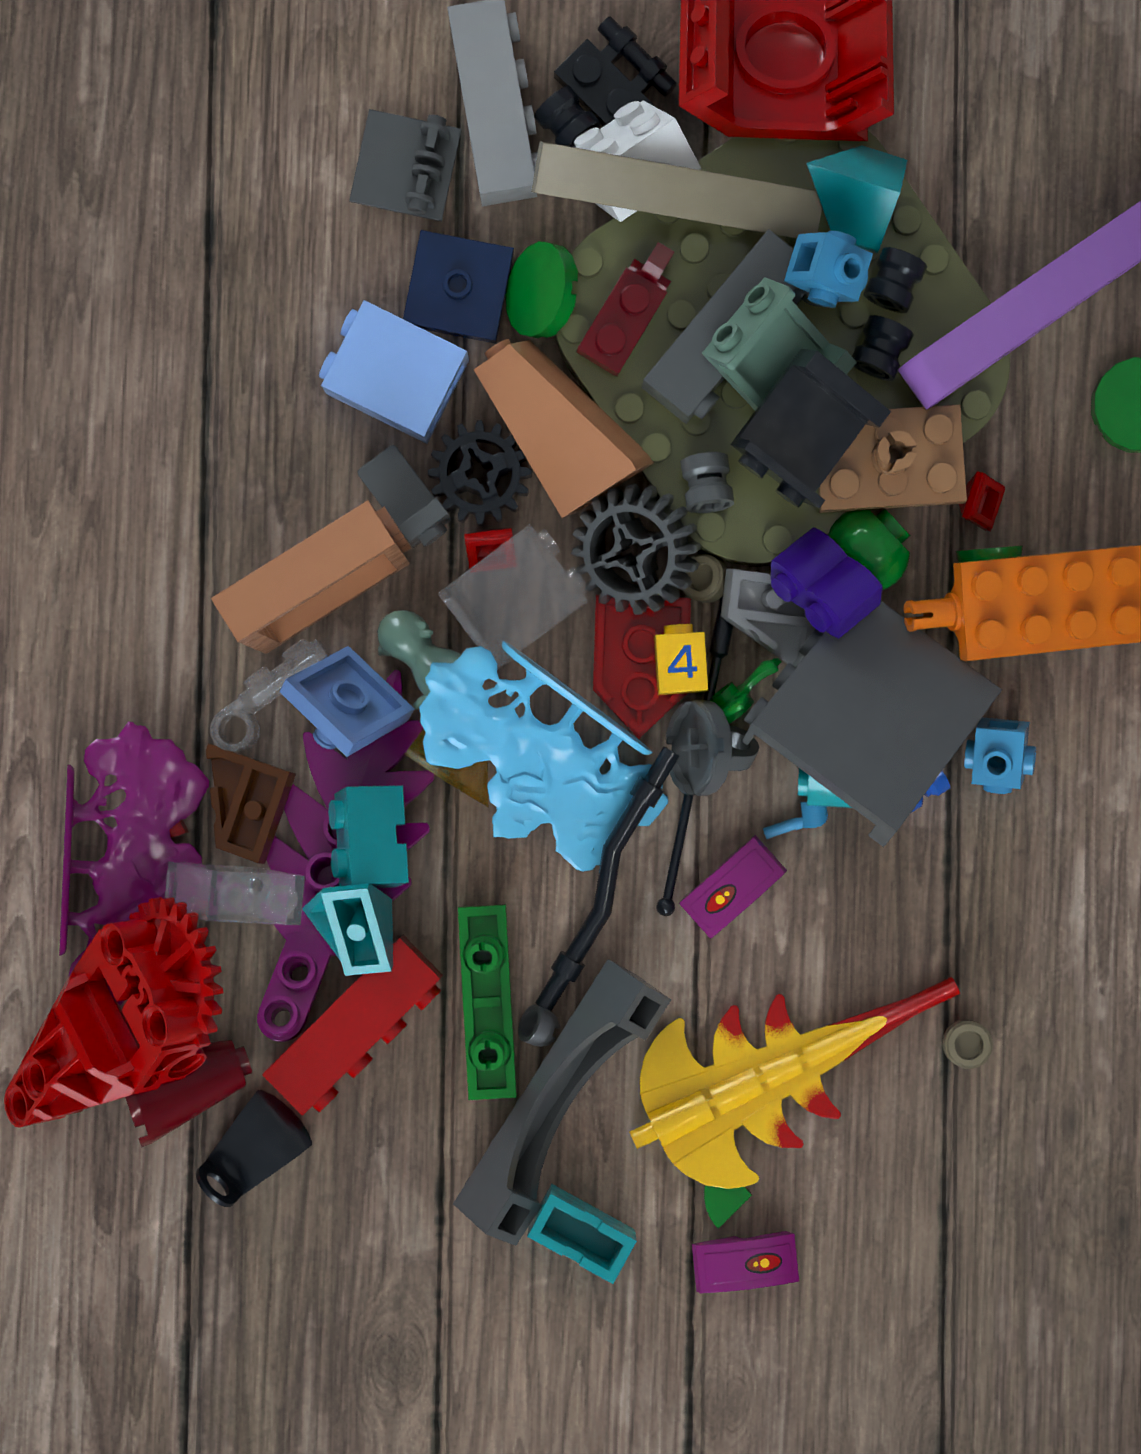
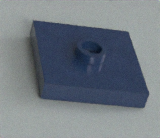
(458, 286)

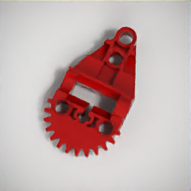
(102, 1053)

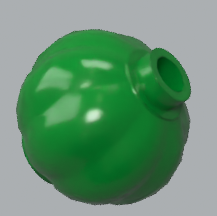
(873, 543)

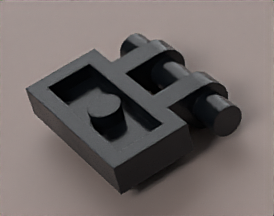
(601, 84)

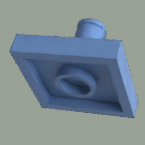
(346, 701)

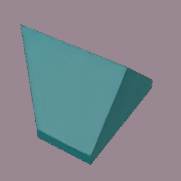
(859, 192)
(356, 926)

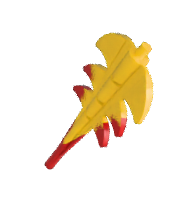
(701, 1107)

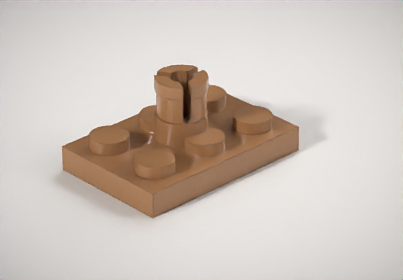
(903, 463)

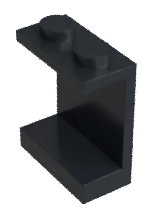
(806, 426)

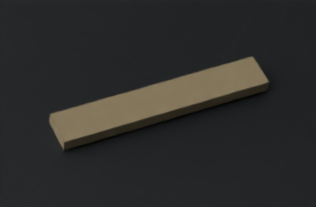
(675, 191)

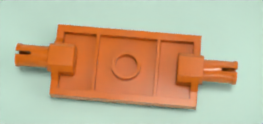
(1039, 603)

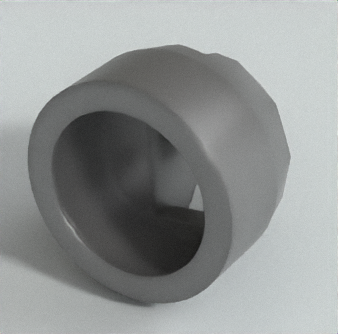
(537, 1026)

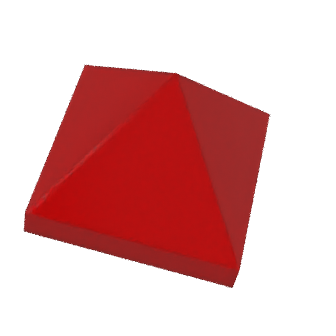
(983, 501)
(484, 542)

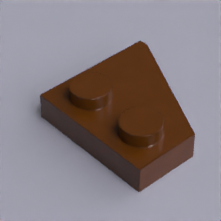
(247, 802)

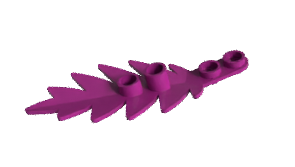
(312, 829)

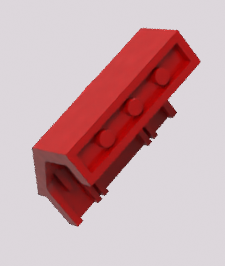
(787, 67)

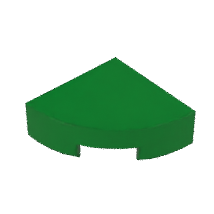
(724, 1202)

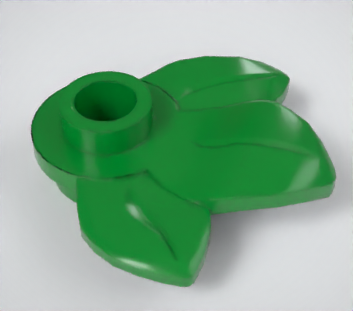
(736, 700)

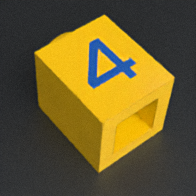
(680, 660)

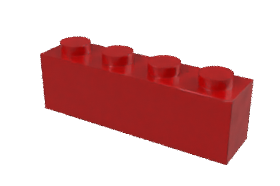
(351, 1026)

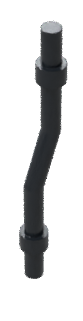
(569, 963)

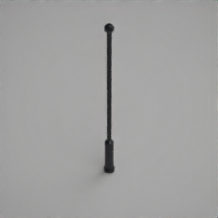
(719, 649)

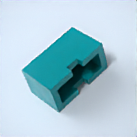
(367, 836)
(582, 1233)

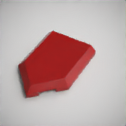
(626, 661)

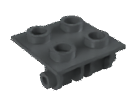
(405, 164)

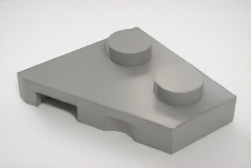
(763, 616)

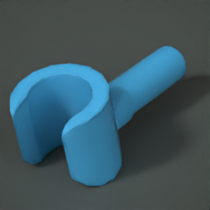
(810, 818)

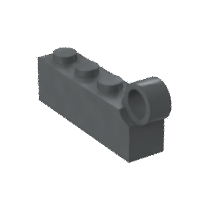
(683, 376)

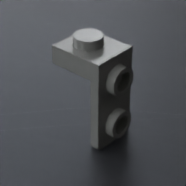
(405, 497)

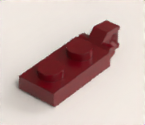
(627, 312)

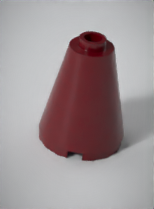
(186, 1098)

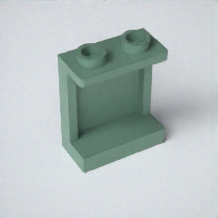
(765, 339)

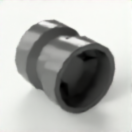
(707, 482)

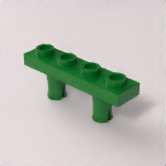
(487, 1002)

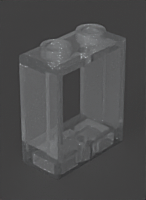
(237, 892)

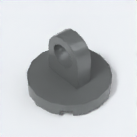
(706, 747)

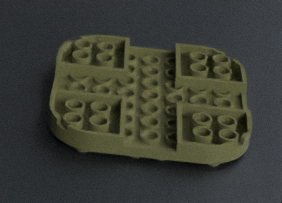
(703, 258)

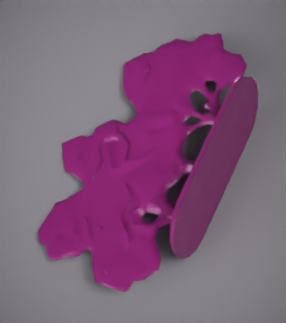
(159, 793)

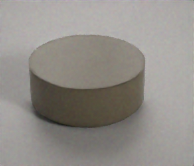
(707, 580)
(967, 1044)

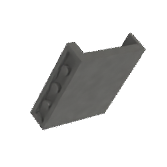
(873, 715)

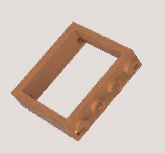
(313, 578)

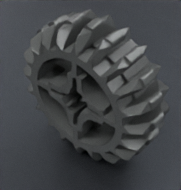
(629, 531)

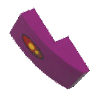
(733, 886)
(745, 1263)

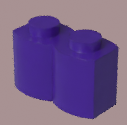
(825, 583)

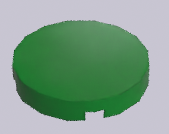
(541, 290)
(1118, 405)

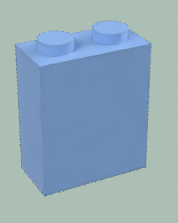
(393, 370)

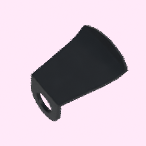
(253, 1148)

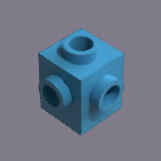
(829, 267)
(1005, 740)

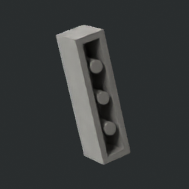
(493, 99)

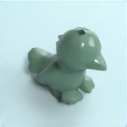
(409, 639)

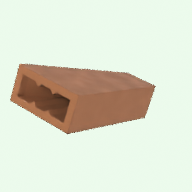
(558, 427)

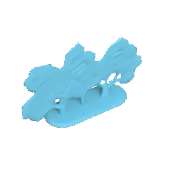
(539, 766)

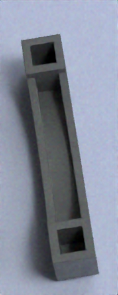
(505, 1183)

